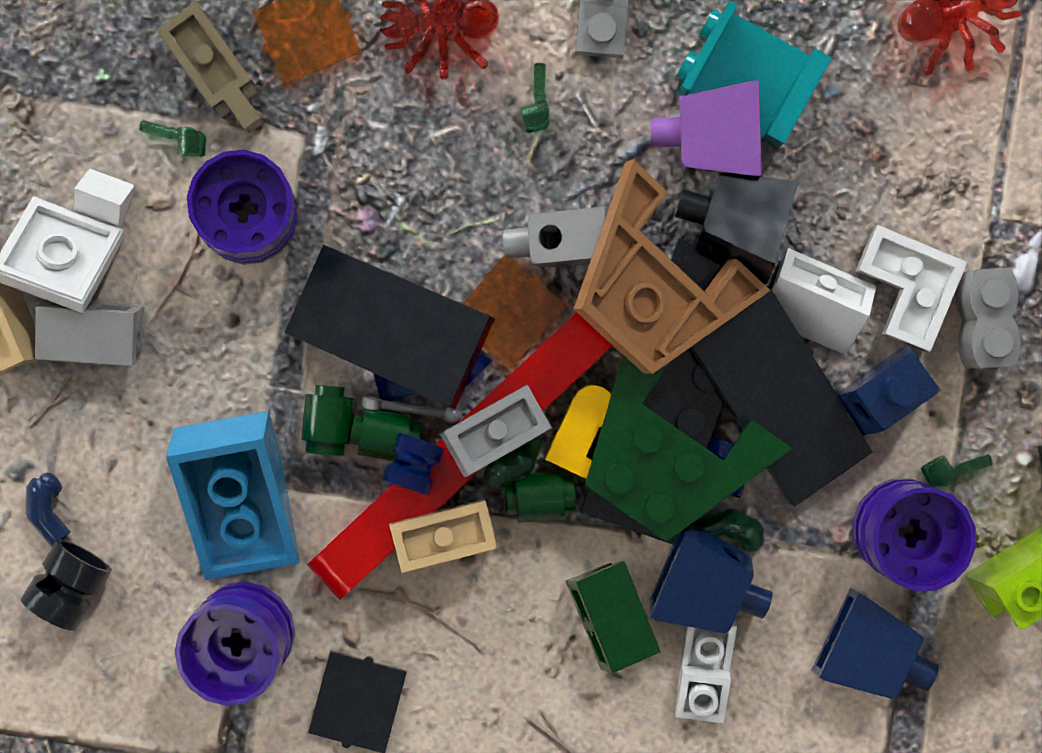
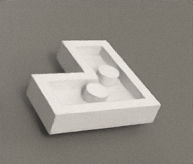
(925, 283)

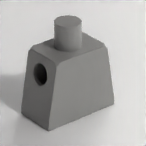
(579, 237)

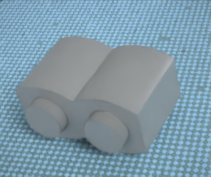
(988, 329)

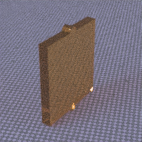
(306, 36)
(519, 306)

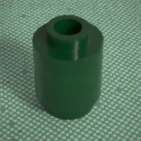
(327, 421)
(378, 431)
(541, 497)

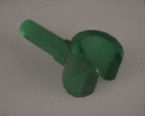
(536, 115)
(189, 141)
(941, 473)

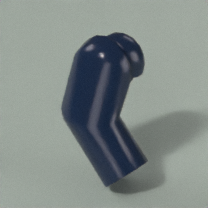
(40, 507)

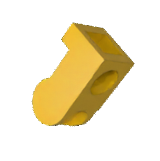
(579, 430)

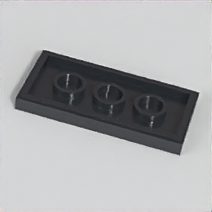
(389, 326)
(775, 381)

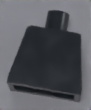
(741, 220)

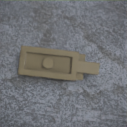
(211, 65)

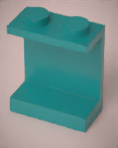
(744, 53)

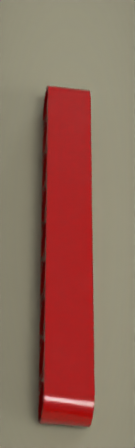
(369, 536)

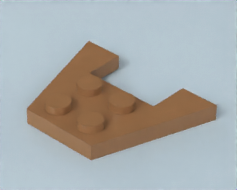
(644, 298)

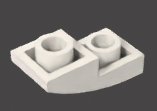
(705, 674)

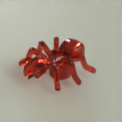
(942, 18)
(449, 20)

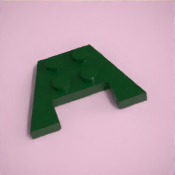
(660, 471)

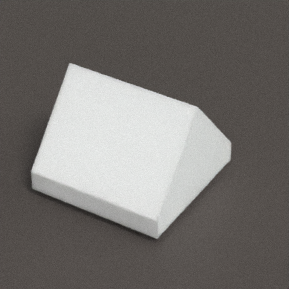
(103, 197)

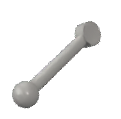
(450, 415)

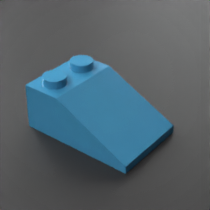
(234, 494)

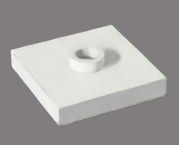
(58, 254)

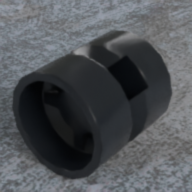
(64, 588)

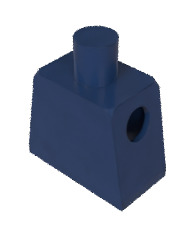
(888, 391)
(706, 584)
(872, 651)

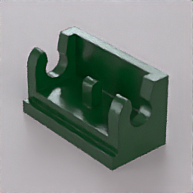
(613, 616)

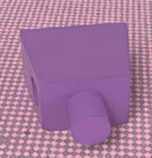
(715, 130)

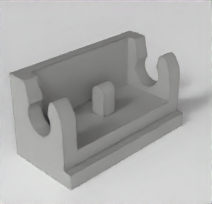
(99, 336)

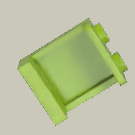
(1012, 581)

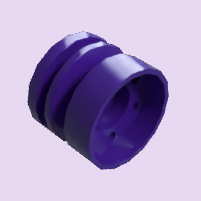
(225, 186)
(940, 540)
(218, 662)

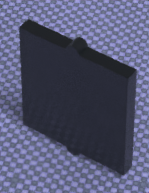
(357, 701)

